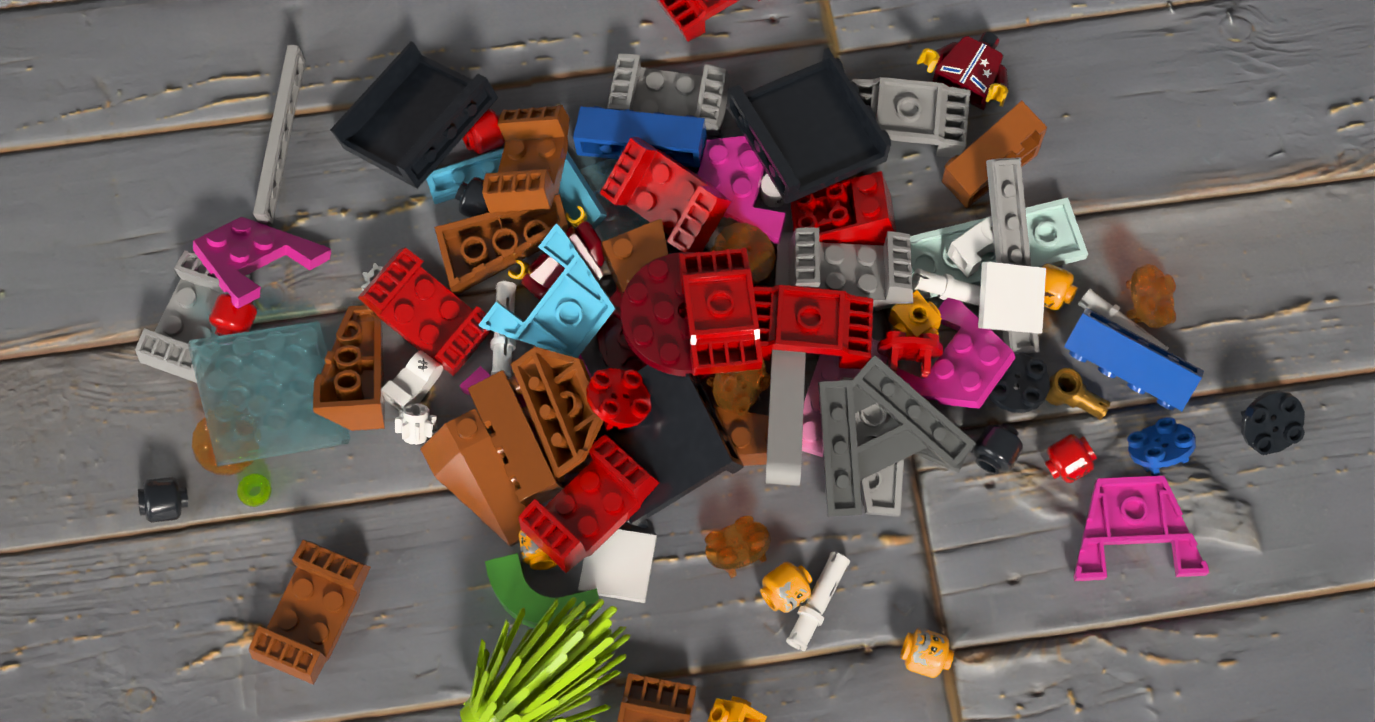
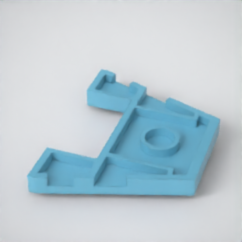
(569, 310)

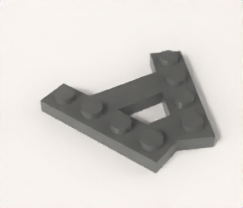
(920, 429)

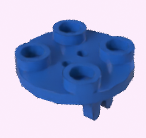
(1161, 445)

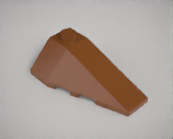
(353, 374)
(474, 472)

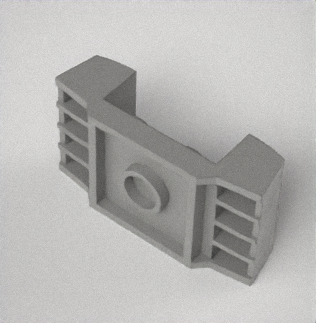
(670, 92)
(919, 112)
(854, 268)
(182, 320)

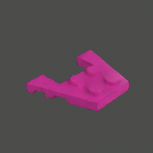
(737, 174)
(247, 246)
(969, 363)
(1135, 513)

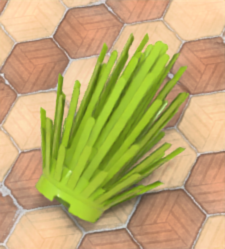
(546, 670)

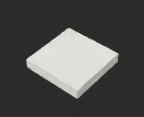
(1012, 297)
(620, 566)

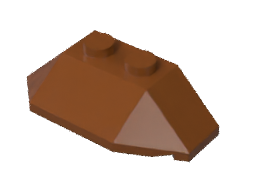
(558, 405)

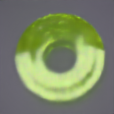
(248, 483)

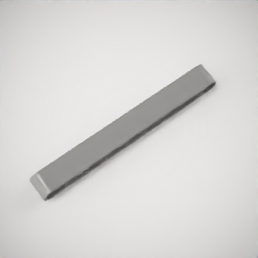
(785, 399)

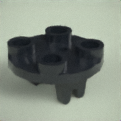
(1031, 385)
(1287, 420)

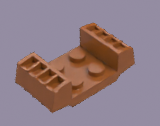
(530, 159)
(310, 612)
(656, 700)

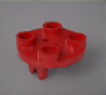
(917, 349)
(607, 393)

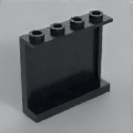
(413, 116)
(809, 128)
(677, 442)

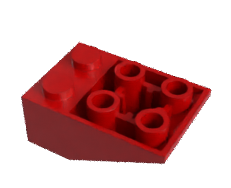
(848, 211)

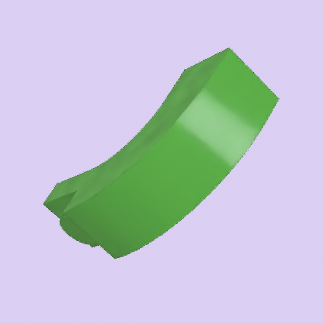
(514, 593)

